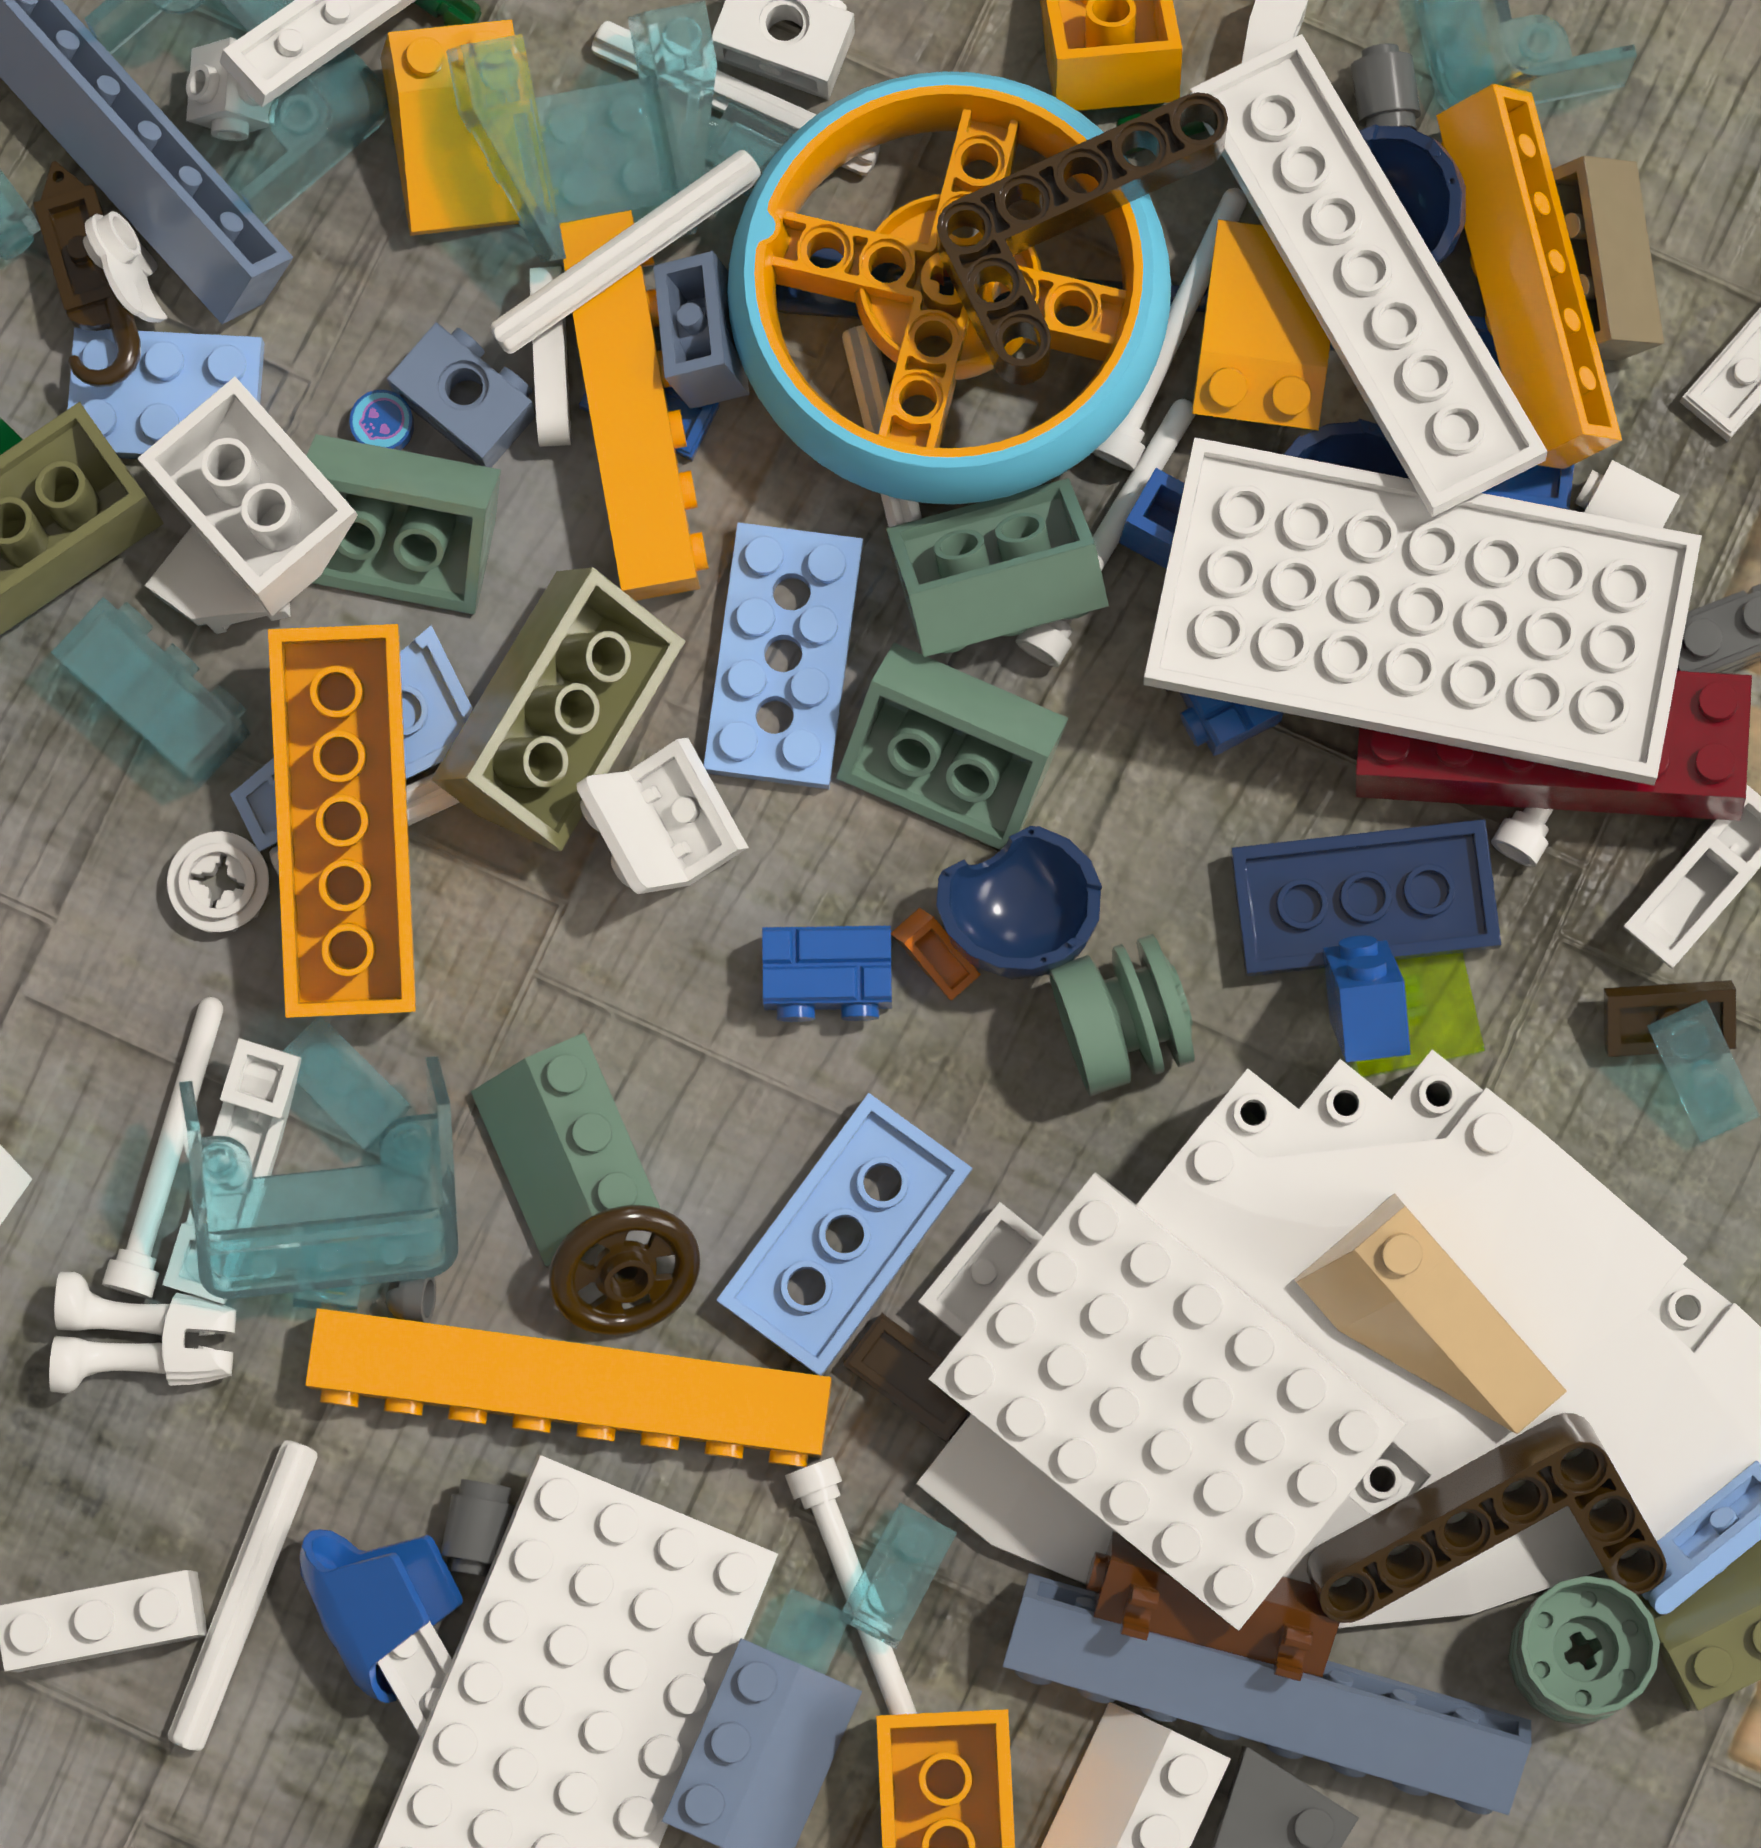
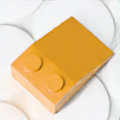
(1112, 52)
(437, 157)
(1260, 339)

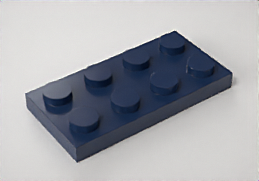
(1409, 886)

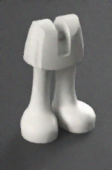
(80, 1309)

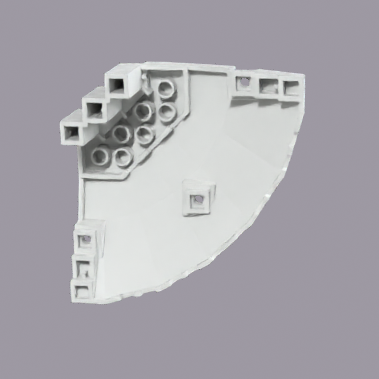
(1531, 1232)

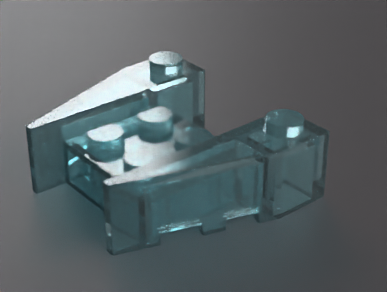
(594, 145)

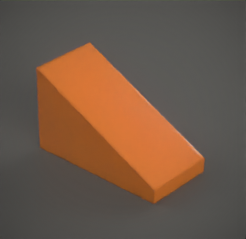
(933, 952)

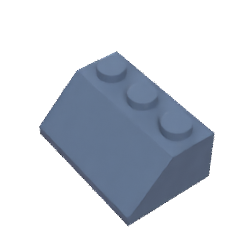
(761, 1752)

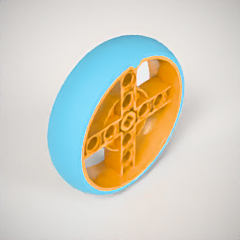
(906, 456)

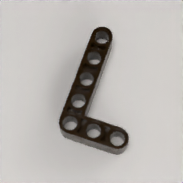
(1060, 211)
(1490, 1520)

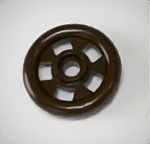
(623, 1284)

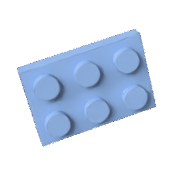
(168, 384)

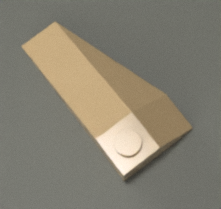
(1418, 1309)

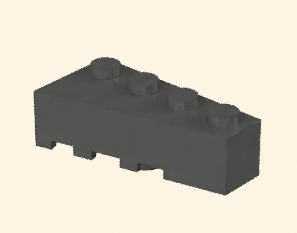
(1277, 1810)

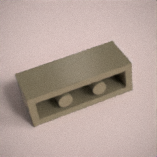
(1611, 252)

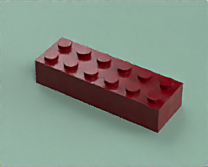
(1697, 776)

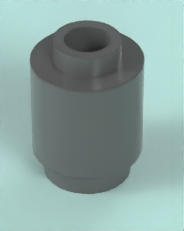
(1385, 87)
(476, 1526)

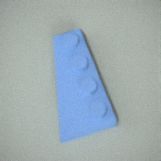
(432, 718)

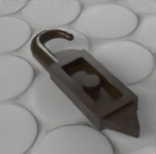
(80, 281)

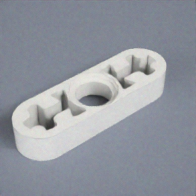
(551, 373)

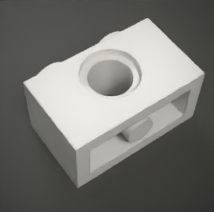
(805, 62)

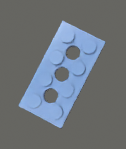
(814, 687)
(853, 1279)

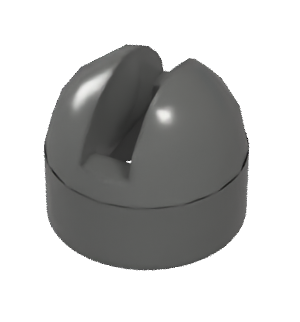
(412, 1299)

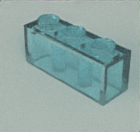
(153, 690)

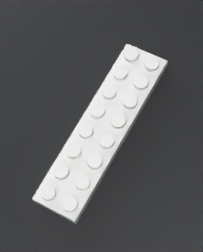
(1371, 278)

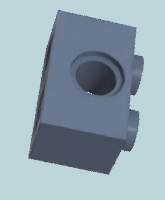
(697, 331)
(480, 428)

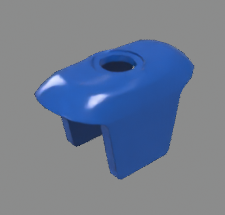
(375, 1598)

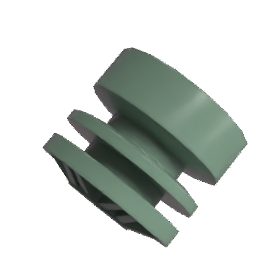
(1122, 1014)
(1593, 1614)

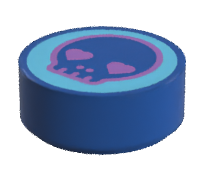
(382, 420)

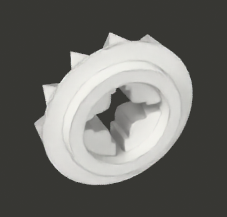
(202, 858)

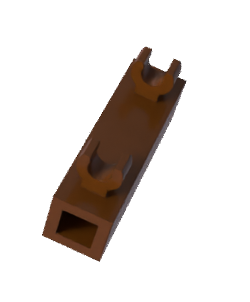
(1144, 1598)

